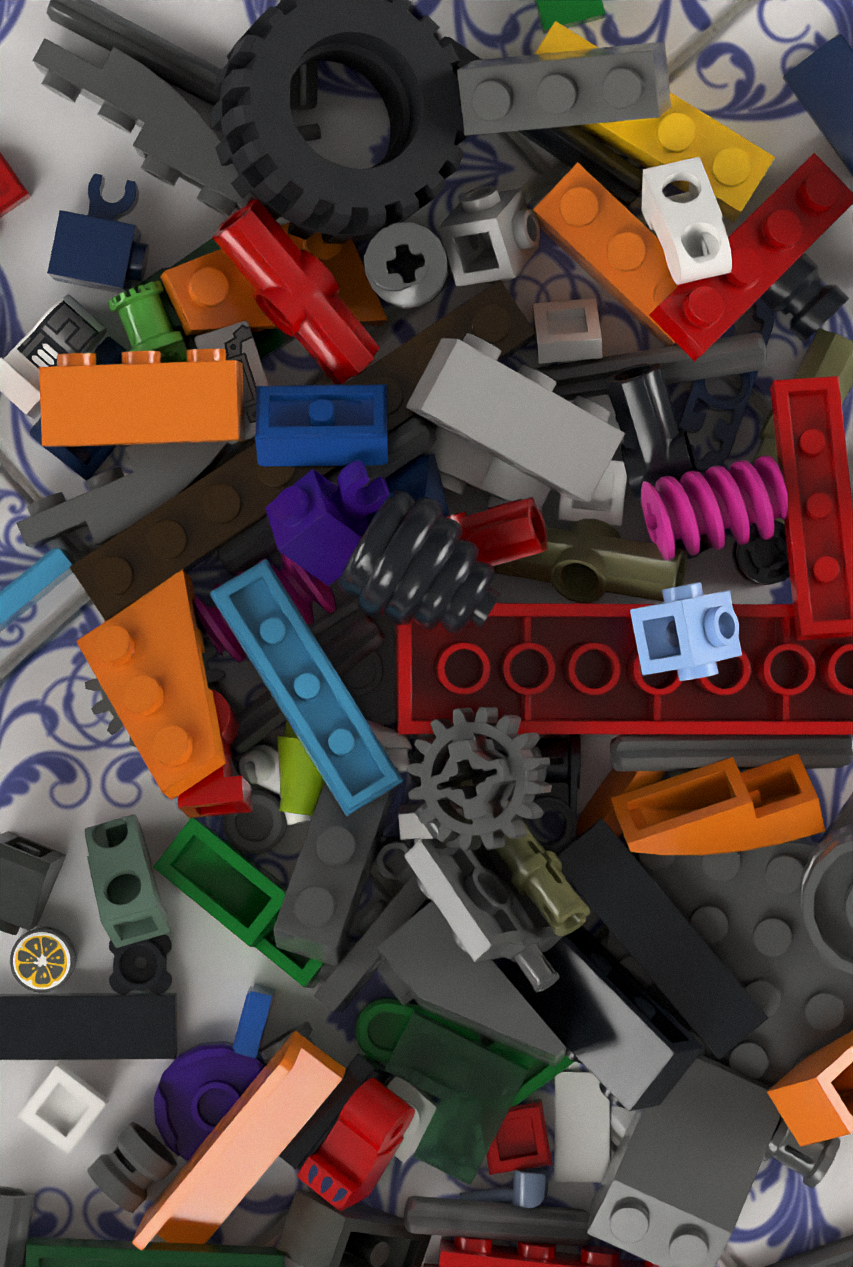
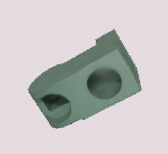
(125, 882)

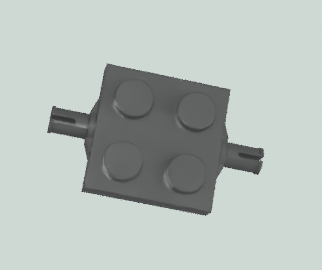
(483, 905)

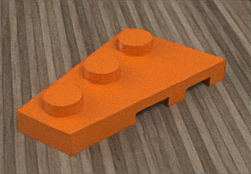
(215, 294)
(158, 683)

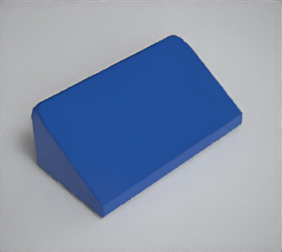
(321, 425)

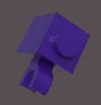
(322, 522)

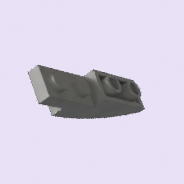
(172, 132)
(122, 500)

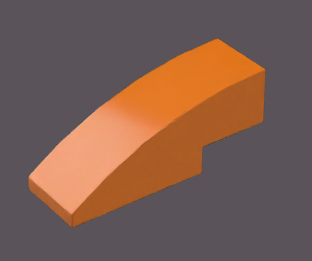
(721, 809)

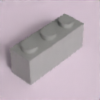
(516, 416)

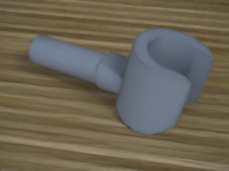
(528, 1189)

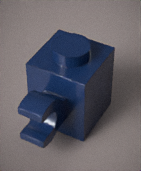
(96, 247)

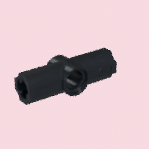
(652, 437)

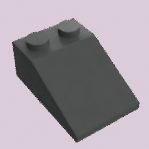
(430, 967)
(686, 1168)

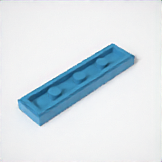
(306, 687)

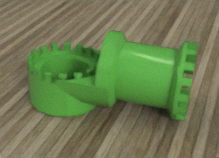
(148, 322)

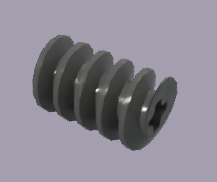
(384, 253)

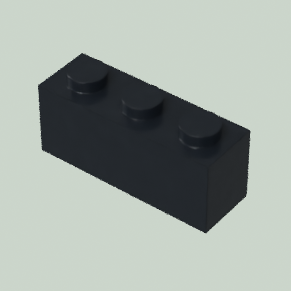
(610, 1022)

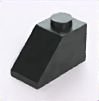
(25, 881)
(355, 1237)

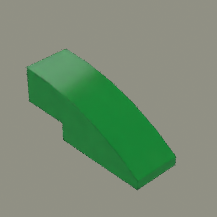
(234, 893)

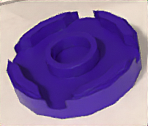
(199, 1093)

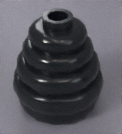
(419, 568)

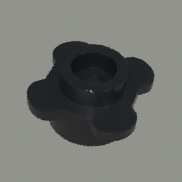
(152, 977)

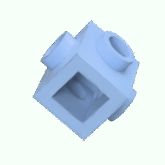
(686, 632)

